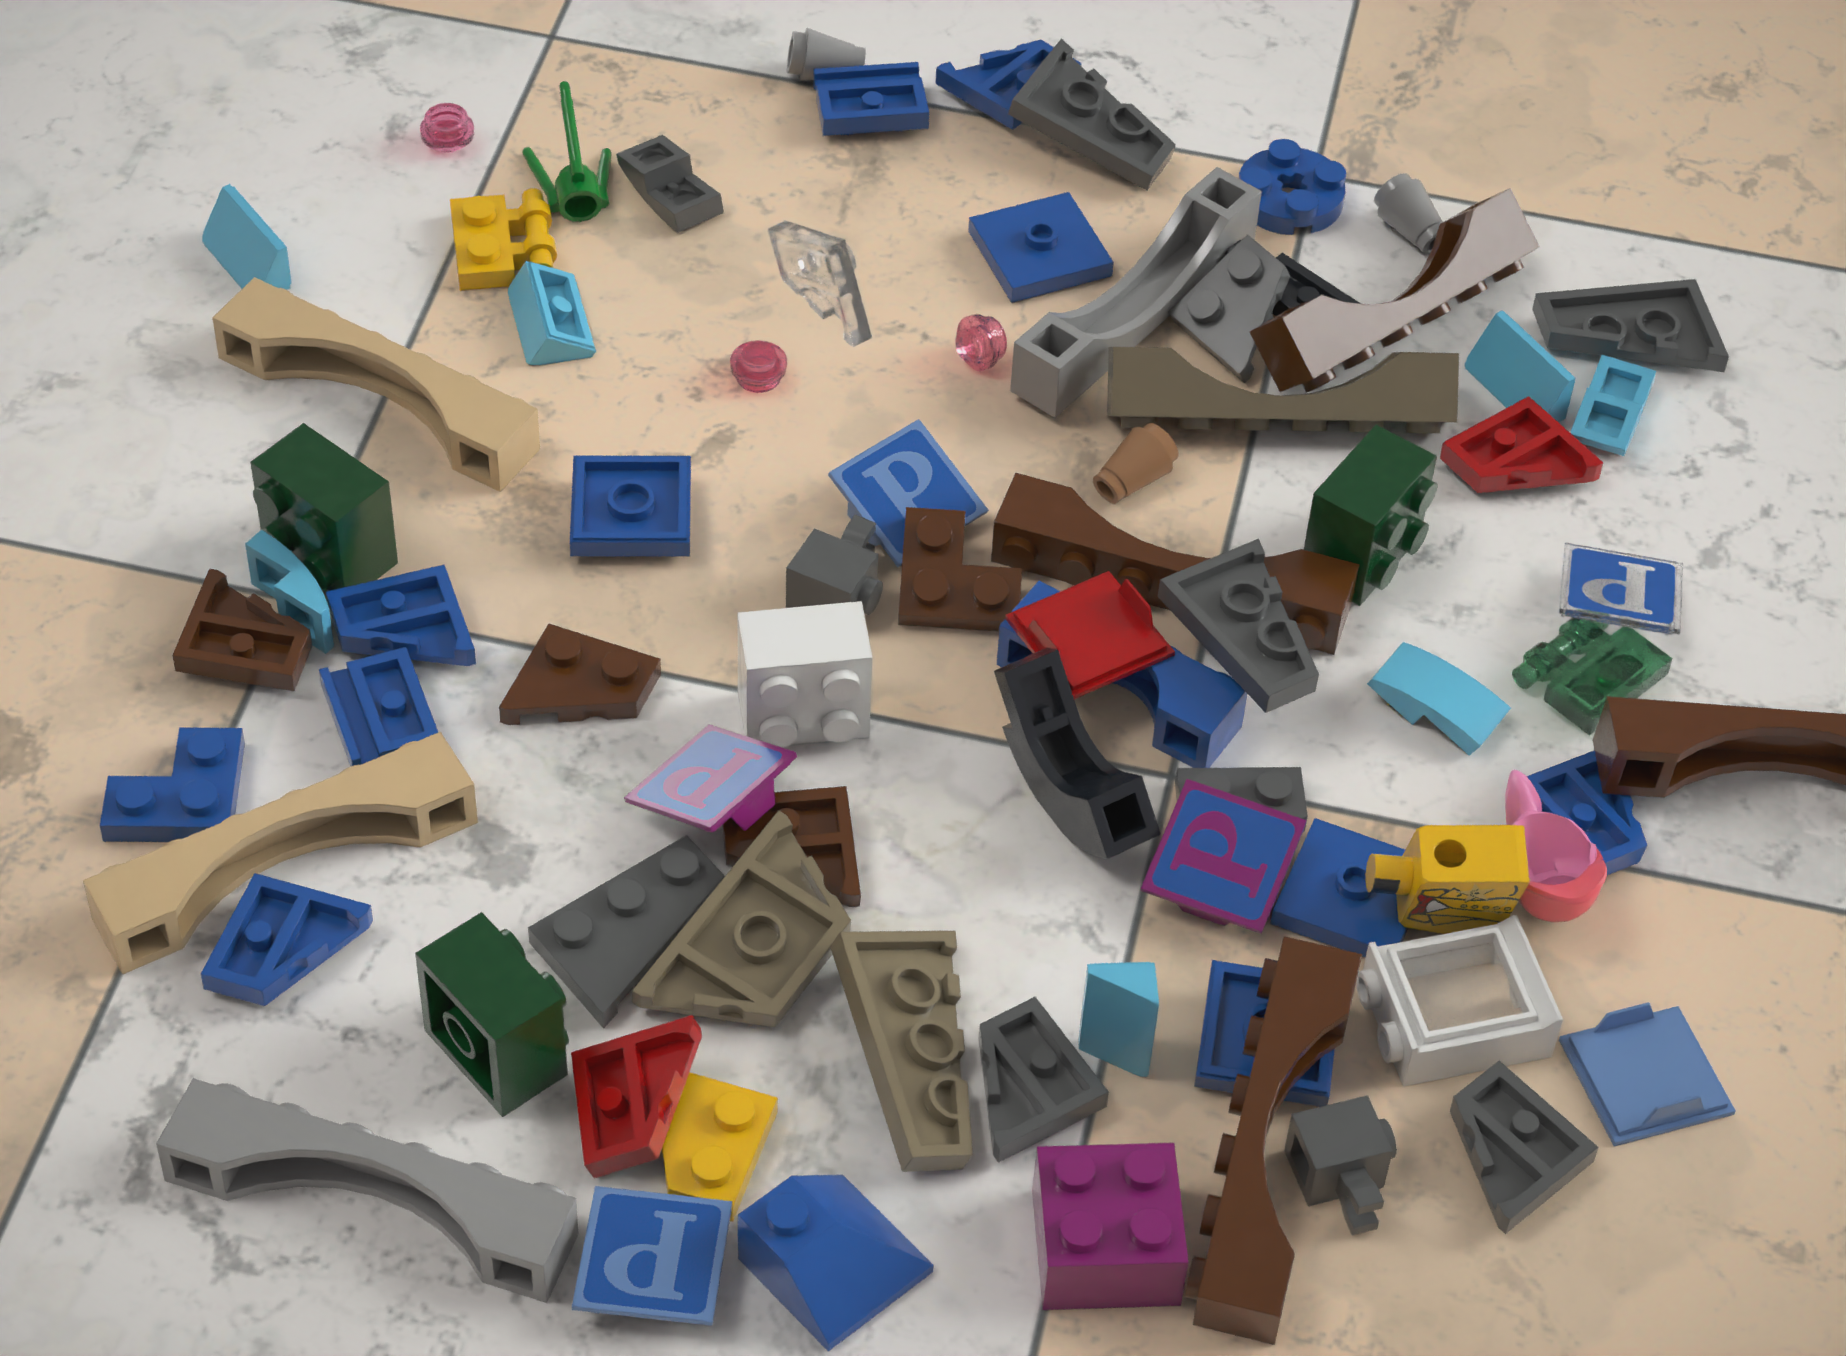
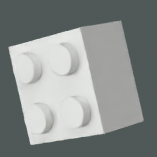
(805, 674)

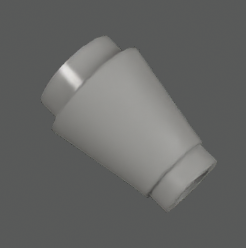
(818, 50)
(1409, 210)

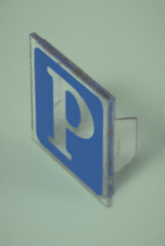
(1621, 589)

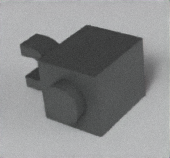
(836, 569)
(1342, 1156)

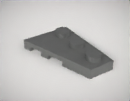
(1087, 118)
(1634, 322)
(1243, 624)
(623, 926)

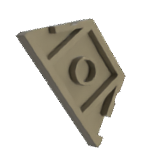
(751, 939)

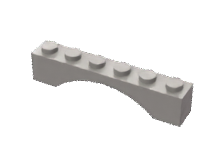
(1071, 348)
(244, 1145)

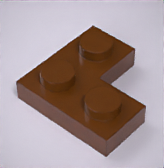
(942, 590)

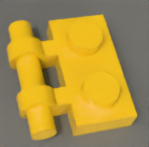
(483, 238)

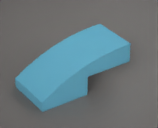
(1613, 405)
(289, 581)
(1451, 699)

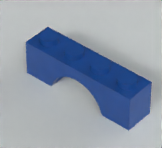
(1190, 704)

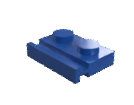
(870, 98)
(377, 705)

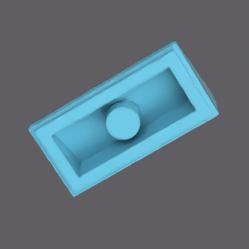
(245, 242)
(549, 315)
(1518, 367)
(1120, 1014)

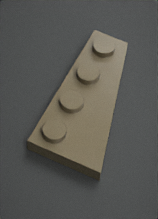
(907, 1025)

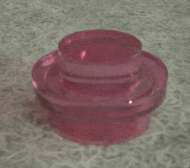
(446, 127)
(980, 341)
(758, 365)

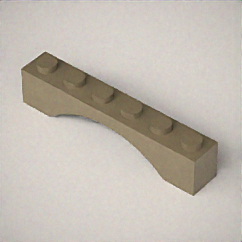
(1401, 387)

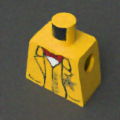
(1454, 876)

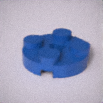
(1317, 181)

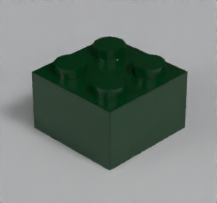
(1374, 508)
(325, 509)
(493, 1012)

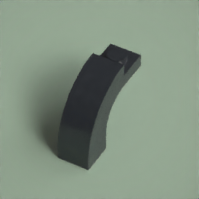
(1070, 778)

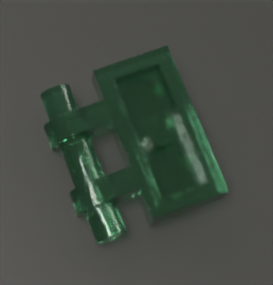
(1612, 667)

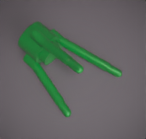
(577, 188)

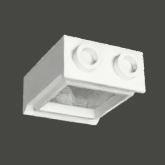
(1459, 1002)

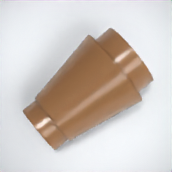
(1137, 462)

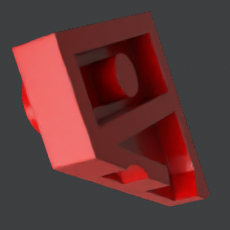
(1519, 451)
(631, 1093)

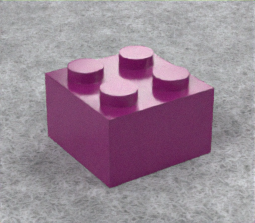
(1109, 1226)

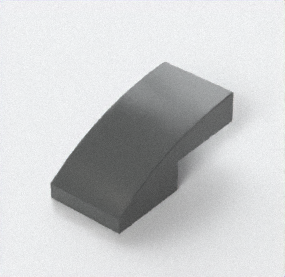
(667, 183)

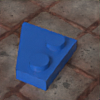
(996, 79)
(403, 611)
(1607, 819)
(280, 938)

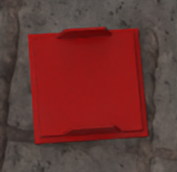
(1098, 629)

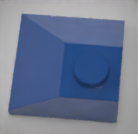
(827, 1254)

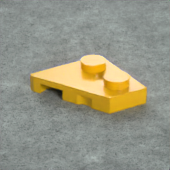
(716, 1139)

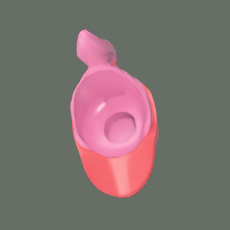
(1562, 861)

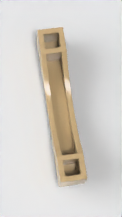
(287, 337)
(162, 897)

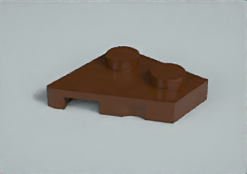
(241, 639)
(580, 679)
(821, 828)

